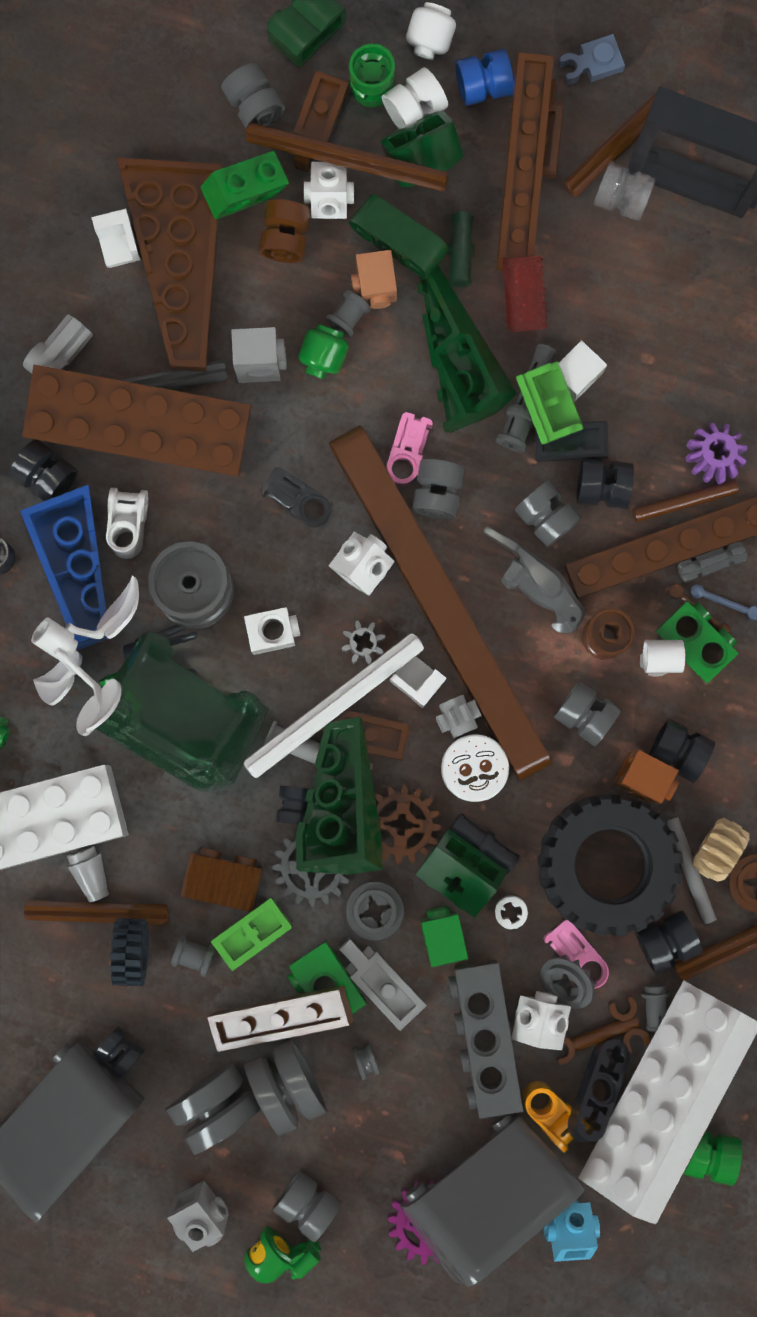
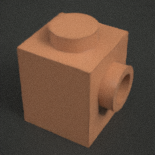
(375, 279)

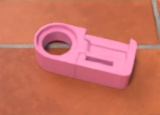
(409, 446)
(569, 941)

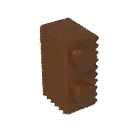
(222, 880)

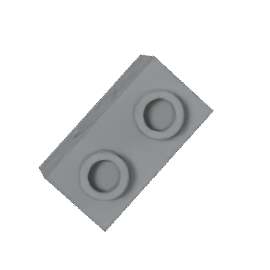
(258, 355)

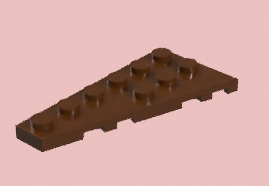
(177, 251)

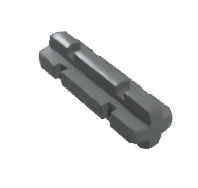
(712, 562)

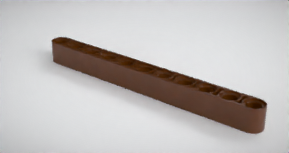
(440, 603)

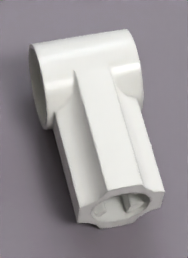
(663, 657)

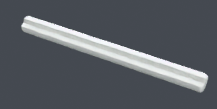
(333, 705)

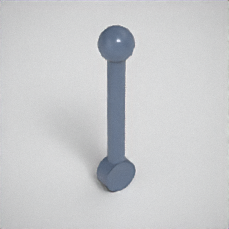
(698, 591)

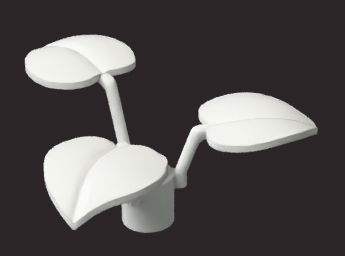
(61, 644)

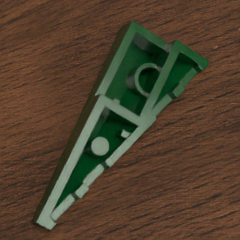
(467, 370)

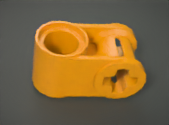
(551, 1118)

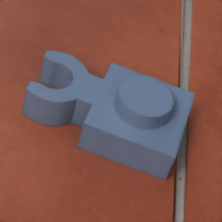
(596, 58)

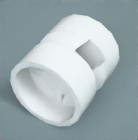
(415, 100)

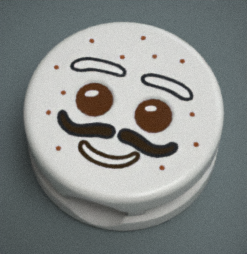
(475, 768)

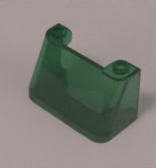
(181, 718)

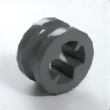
(366, 1061)

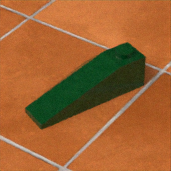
(341, 814)

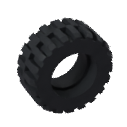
(658, 876)

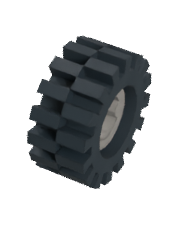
(129, 952)

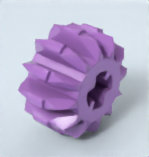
(728, 449)

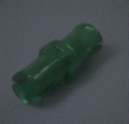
(461, 249)

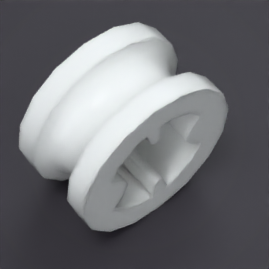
(516, 902)

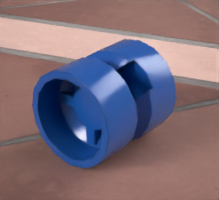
(484, 77)

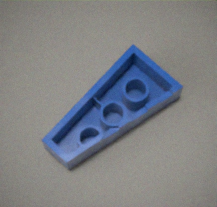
(68, 552)

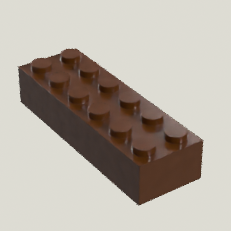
(136, 420)

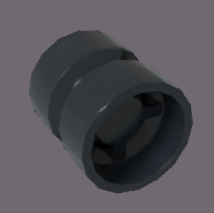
(38, 468)
(592, 480)
(681, 750)
(669, 942)

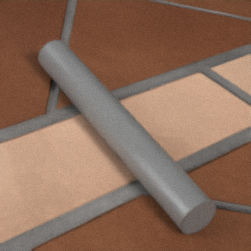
(692, 874)

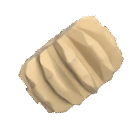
(720, 849)

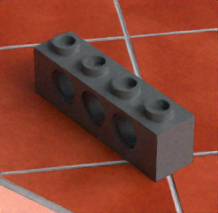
(504, 1095)

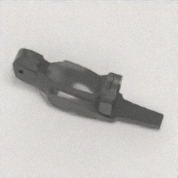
(541, 584)

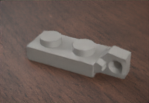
(382, 984)

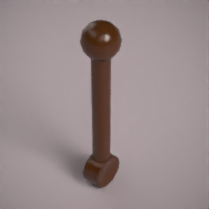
(677, 591)

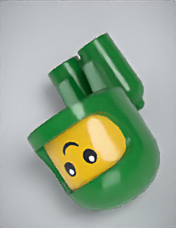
(274, 1256)

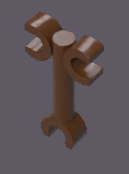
(626, 1025)

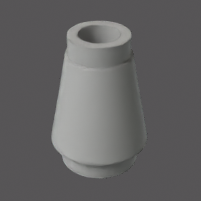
(89, 873)

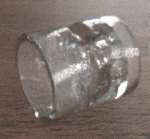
(624, 191)

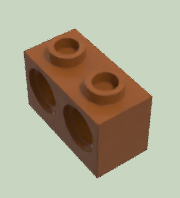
(646, 778)

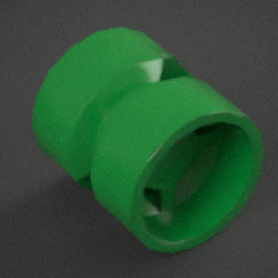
(371, 74)
(717, 1158)

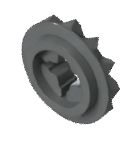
(366, 926)
(553, 981)

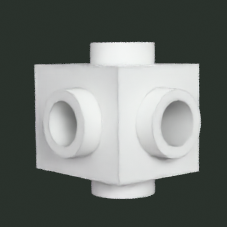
(328, 191)
(362, 562)
(541, 1021)

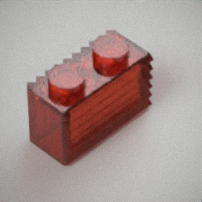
(524, 293)

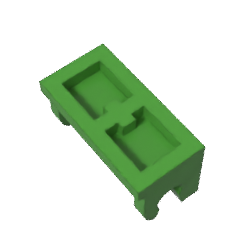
(549, 402)
(252, 933)

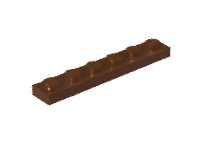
(525, 156)
(663, 549)

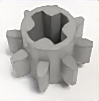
(359, 633)
(458, 716)

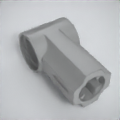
(60, 346)

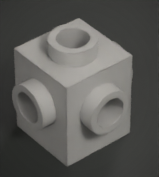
(198, 1216)

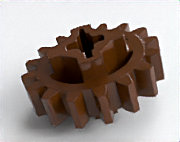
(402, 807)

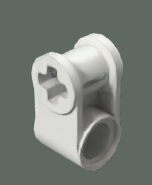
(126, 514)

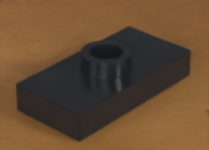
(587, 443)

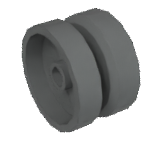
(195, 565)
(280, 1090)
(211, 1104)

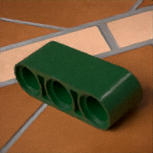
(395, 231)

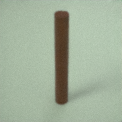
(685, 500)

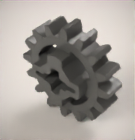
(312, 890)

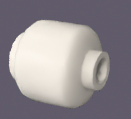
(431, 30)

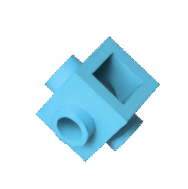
(573, 1233)

